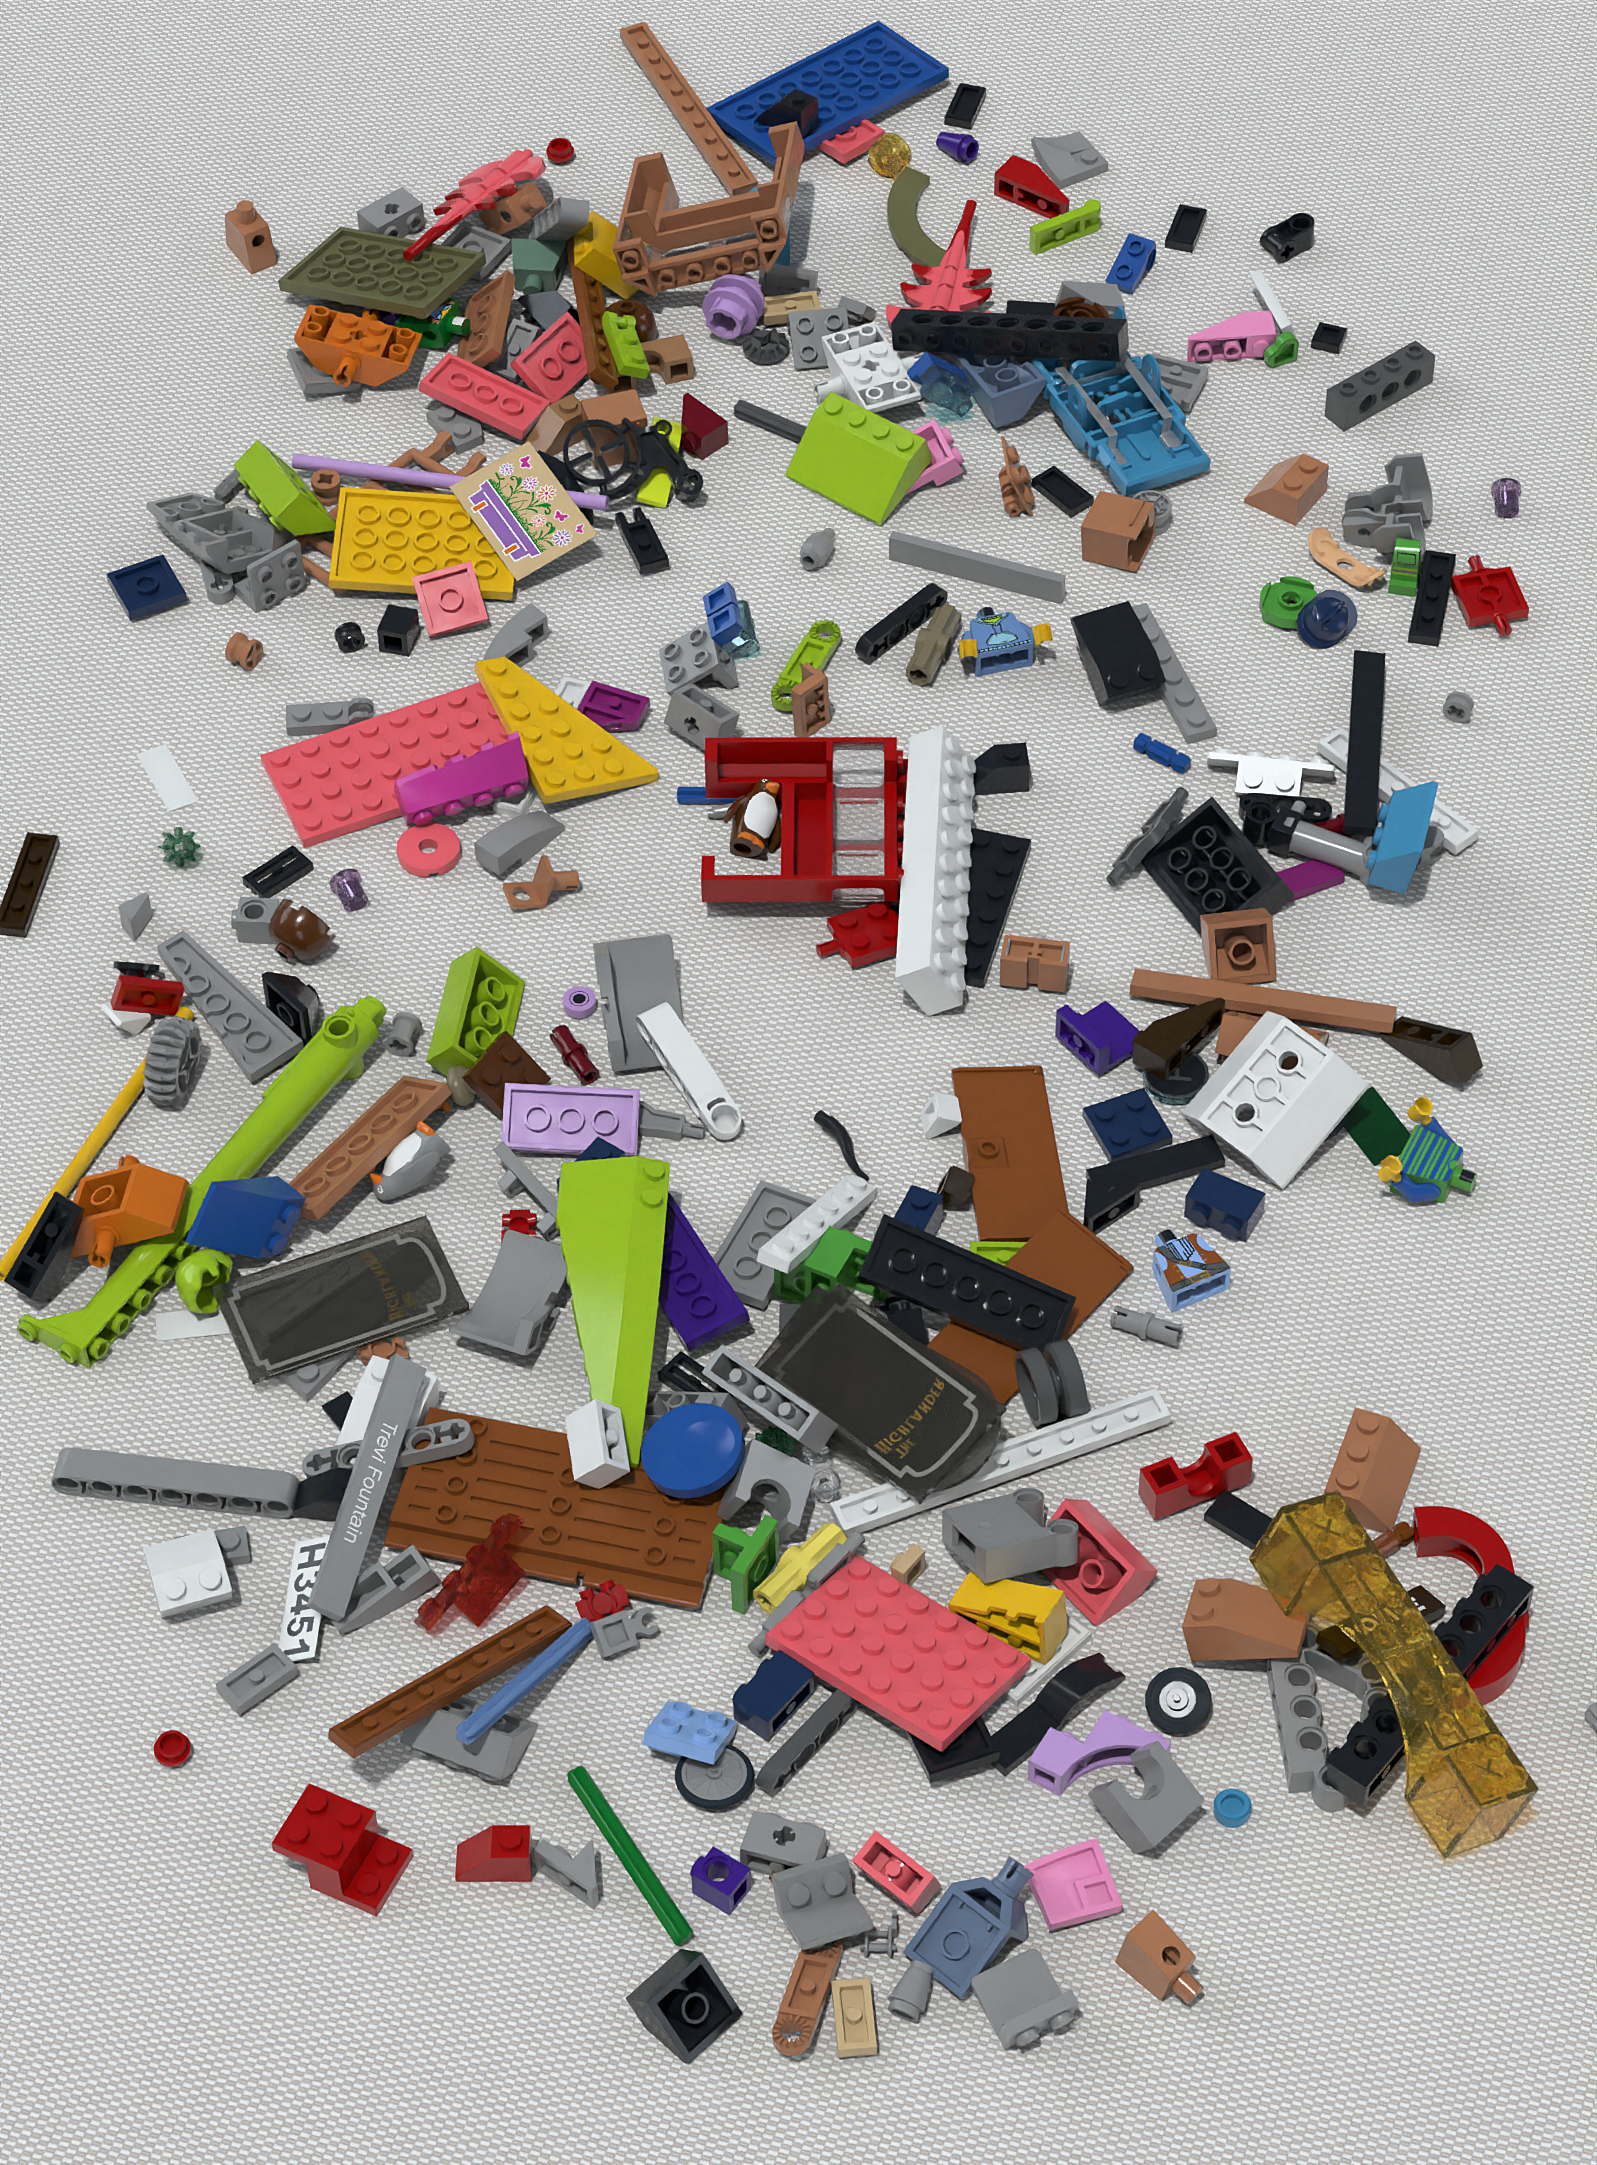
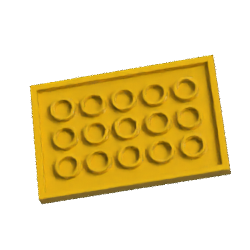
(400, 534)

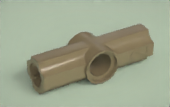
(933, 645)

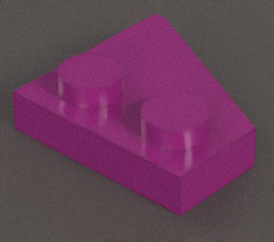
(613, 707)

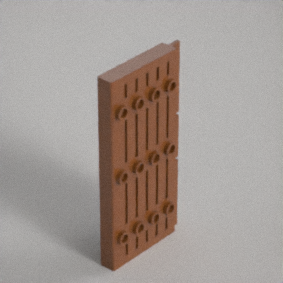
(569, 1529)

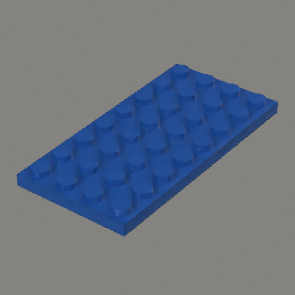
(849, 78)

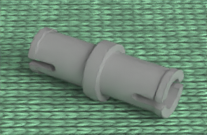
(1147, 1325)

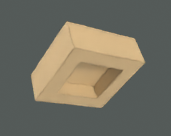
(909, 1565)

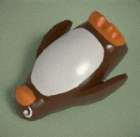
(755, 820)

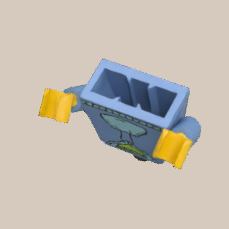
(1000, 642)

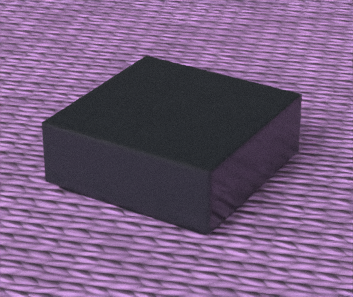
(1329, 338)

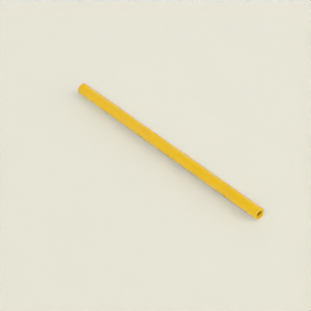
(85, 1154)

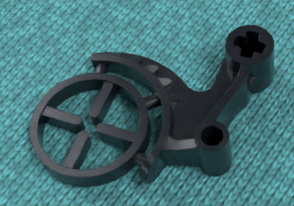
(652, 452)

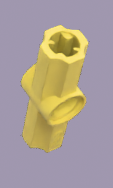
(795, 1566)

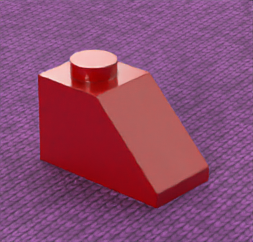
(496, 1855)

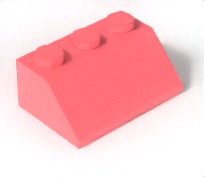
(1108, 1566)

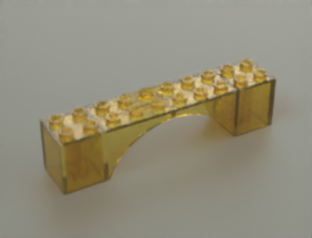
(1458, 1763)

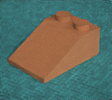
(1239, 1622)

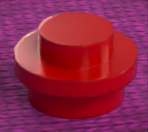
(560, 150)
(172, 1748)

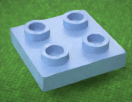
(689, 1732)

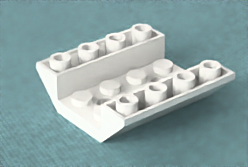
(1291, 1106)

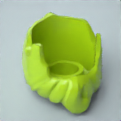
(197, 1276)

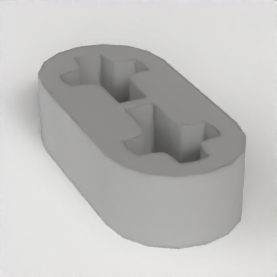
(212, 580)

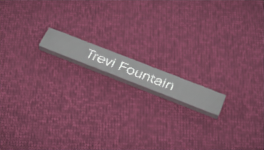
(366, 1488)

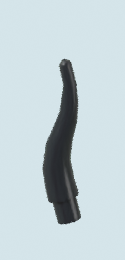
(841, 1135)

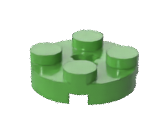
(1275, 596)

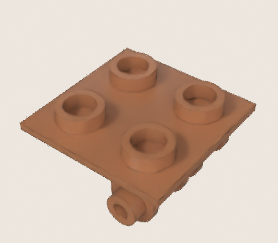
(1013, 481)

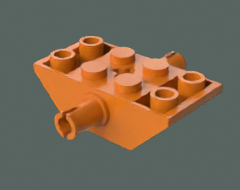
(355, 346)
(126, 1208)

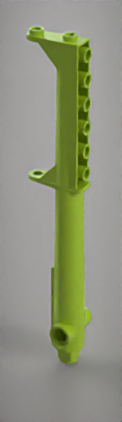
(325, 1061)

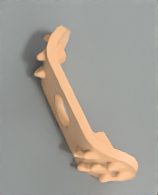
(1328, 554)

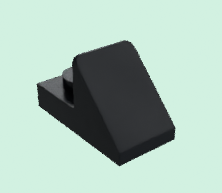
(1105, 1209)

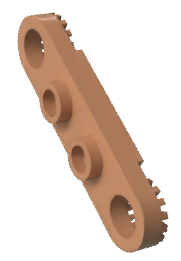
(806, 1997)

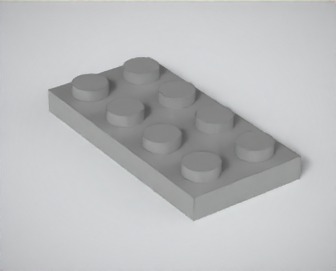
(761, 1219)

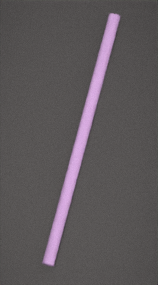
(416, 477)

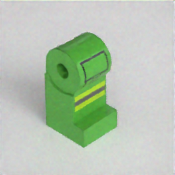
(1405, 567)

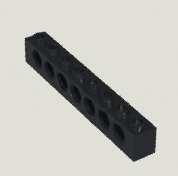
(1010, 334)
(1498, 1589)

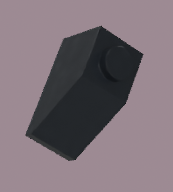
(791, 108)
(1002, 770)
(322, 1494)

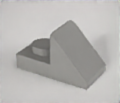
(574, 1874)

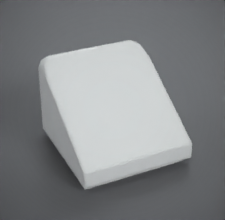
(129, 1021)
(940, 1114)

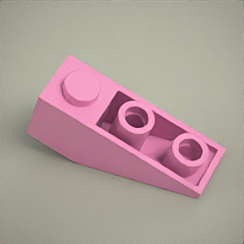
(1235, 338)

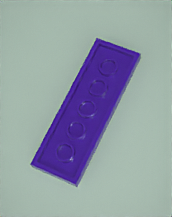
(692, 1286)

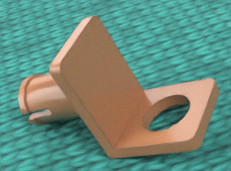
(543, 884)

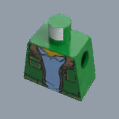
(439, 326)

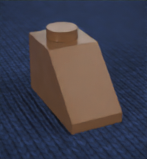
(555, 425)

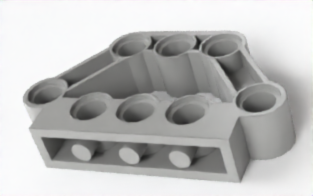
(1305, 1768)

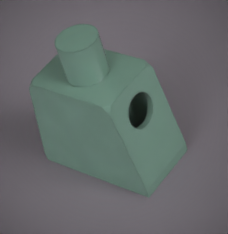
(538, 264)

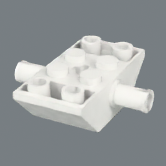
(866, 370)

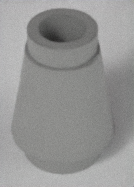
(911, 1992)

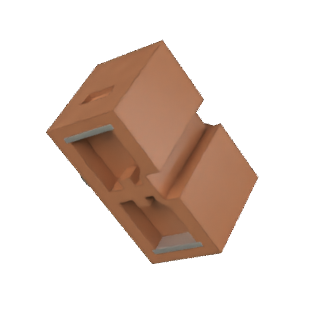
(1034, 962)

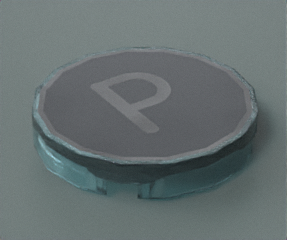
(1181, 1085)

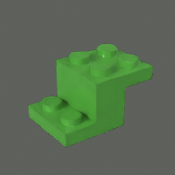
(833, 1262)

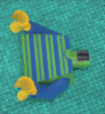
(1428, 1162)

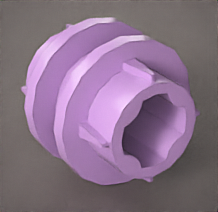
(733, 305)

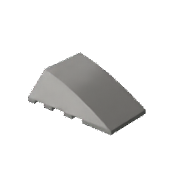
(218, 535)

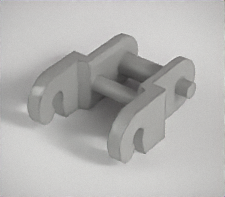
(891, 1933)

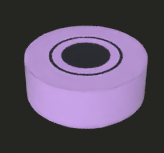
(579, 1002)

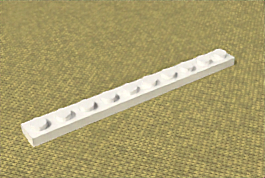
(1011, 1460)

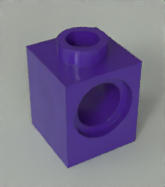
(721, 1894)

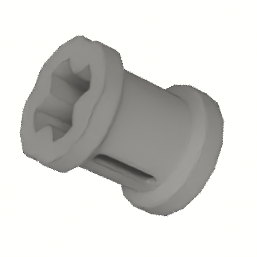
(403, 1033)

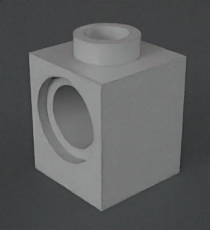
(253, 919)

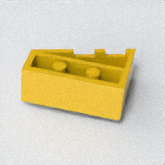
(1015, 1612)

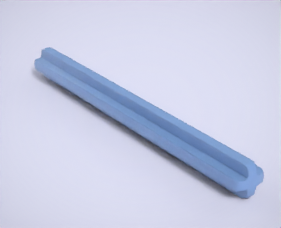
(524, 1682)

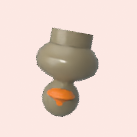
(462, 1093)

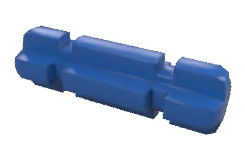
(1162, 753)

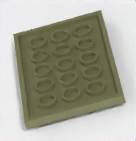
(373, 274)

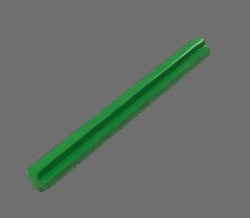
(630, 1856)

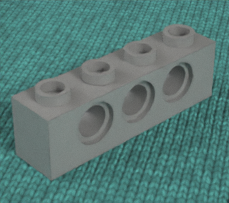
(770, 1399)

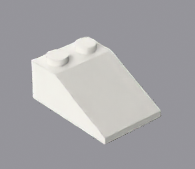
(365, 1398)

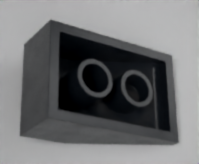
(1117, 653)

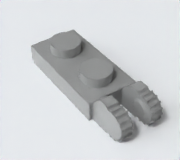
(327, 716)

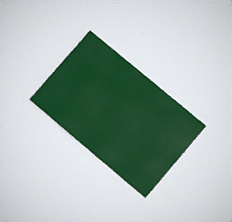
(1376, 1127)

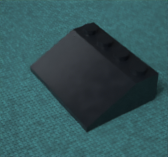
(1213, 867)

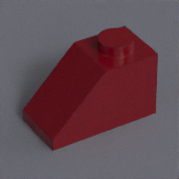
(702, 428)

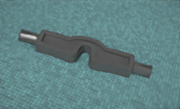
(1153, 831)

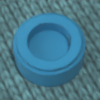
(1232, 1808)

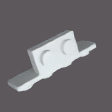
(1269, 775)

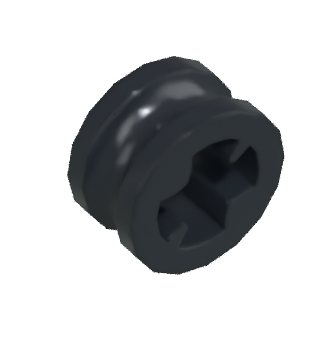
(346, 630)

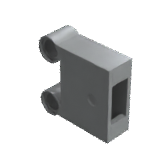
(1008, 1536)

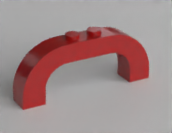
(1474, 1542)

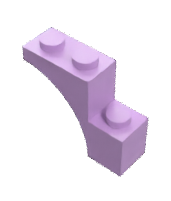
(1064, 1759)

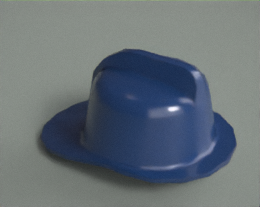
(1327, 619)

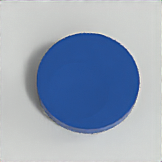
(693, 1450)

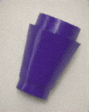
(960, 146)

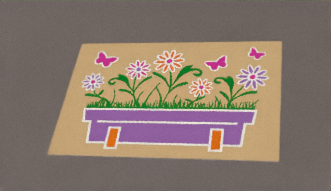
(523, 511)

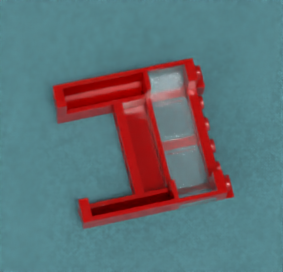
(835, 816)

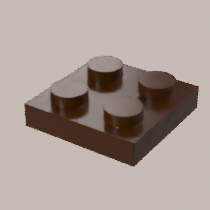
(501, 1064)

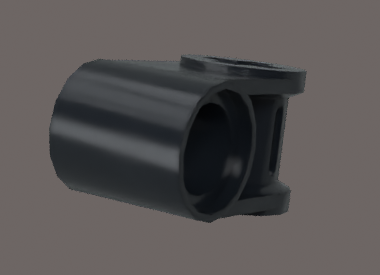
(1291, 237)

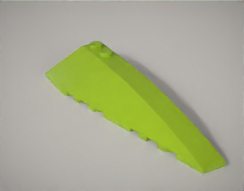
(613, 1254)

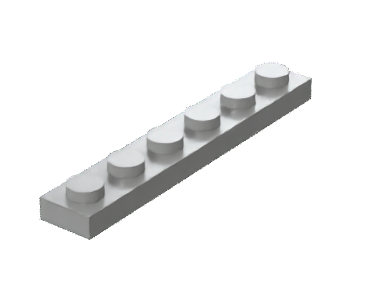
(1177, 691)

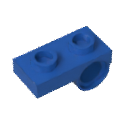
(1132, 261)

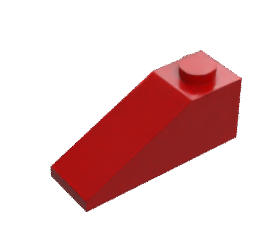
(1029, 187)

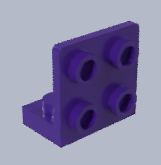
(1097, 1037)

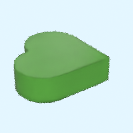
(1282, 351)

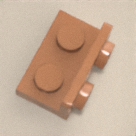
(810, 702)

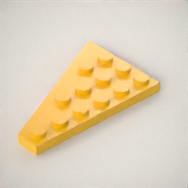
(561, 746)

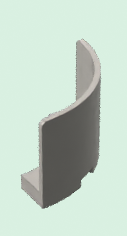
(633, 979)
(518, 1295)

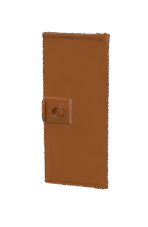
(1009, 1150)
(1058, 1255)

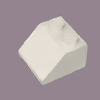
(187, 1573)

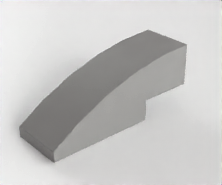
(520, 636)
(516, 840)
(387, 1589)

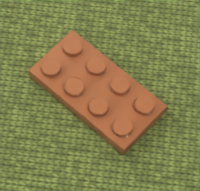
(488, 316)

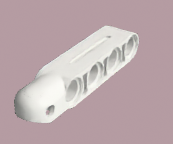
(690, 1070)

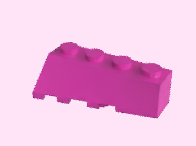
(463, 782)

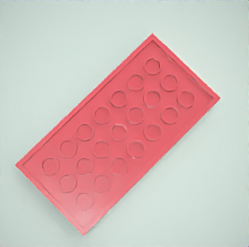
(349, 774)

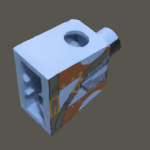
(1187, 1270)

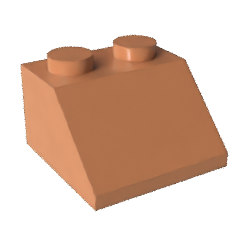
(1290, 488)
(1239, 946)

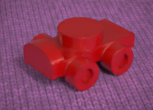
(519, 1221)
(610, 1599)

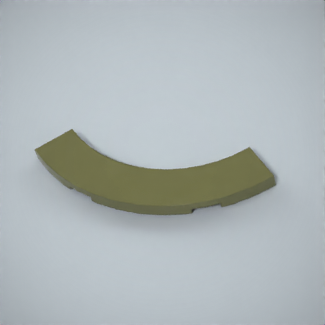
(904, 222)

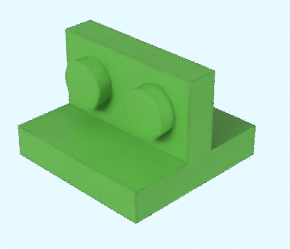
(745, 1559)

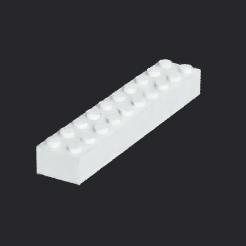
(935, 871)

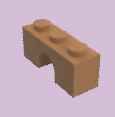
(666, 357)

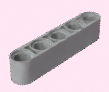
(559, 220)

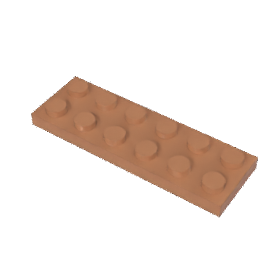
(367, 1143)

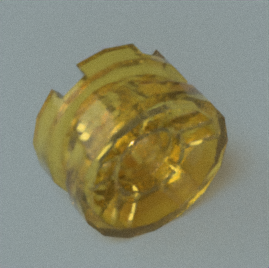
(889, 155)

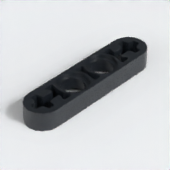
(900, 623)

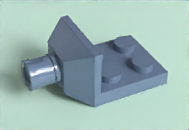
(972, 1927)

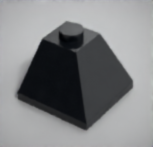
(292, 1003)

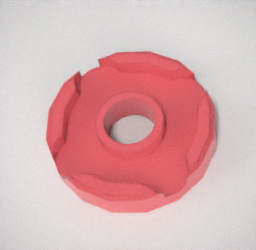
(428, 836)

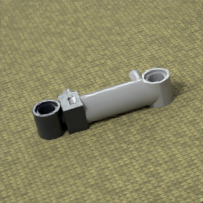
(1289, 833)

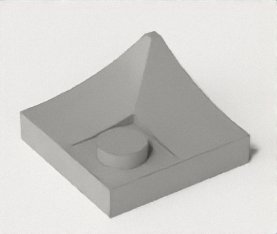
(1069, 158)

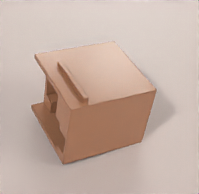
(613, 409)
(1118, 531)

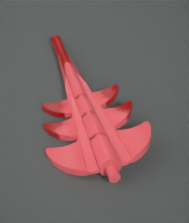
(477, 193)
(949, 279)

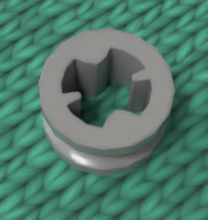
(1462, 708)

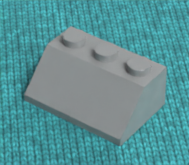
(492, 1754)

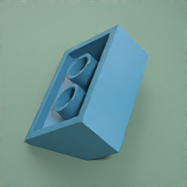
(1401, 836)

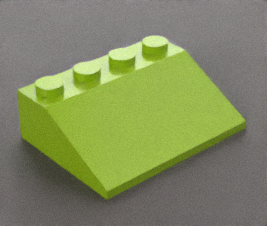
(858, 459)

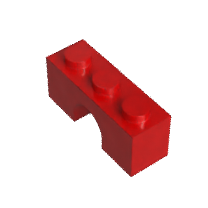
(1221, 1467)

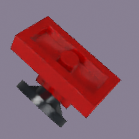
(144, 994)

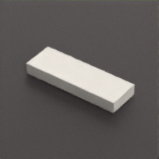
(1271, 302)
(1038, 1673)

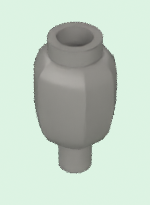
(817, 549)

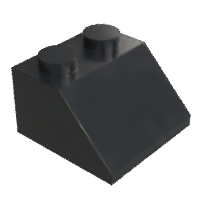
(684, 2004)

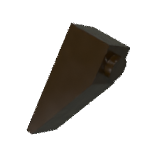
(1175, 1038)
(1436, 1048)

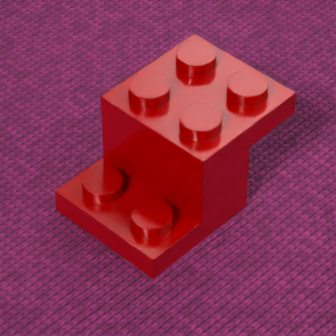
(342, 1849)

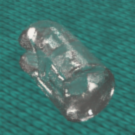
(826, 1480)

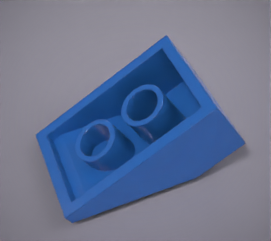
(247, 1216)

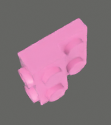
(945, 460)

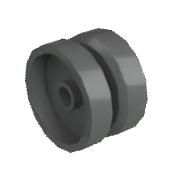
(1051, 1382)

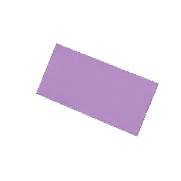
(569, 1118)

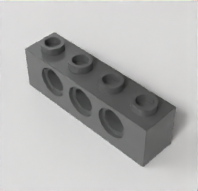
(1379, 386)

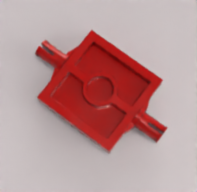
(1489, 596)
(862, 934)

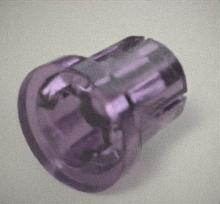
(1506, 497)
(349, 889)

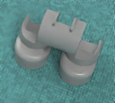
(1371, 514)

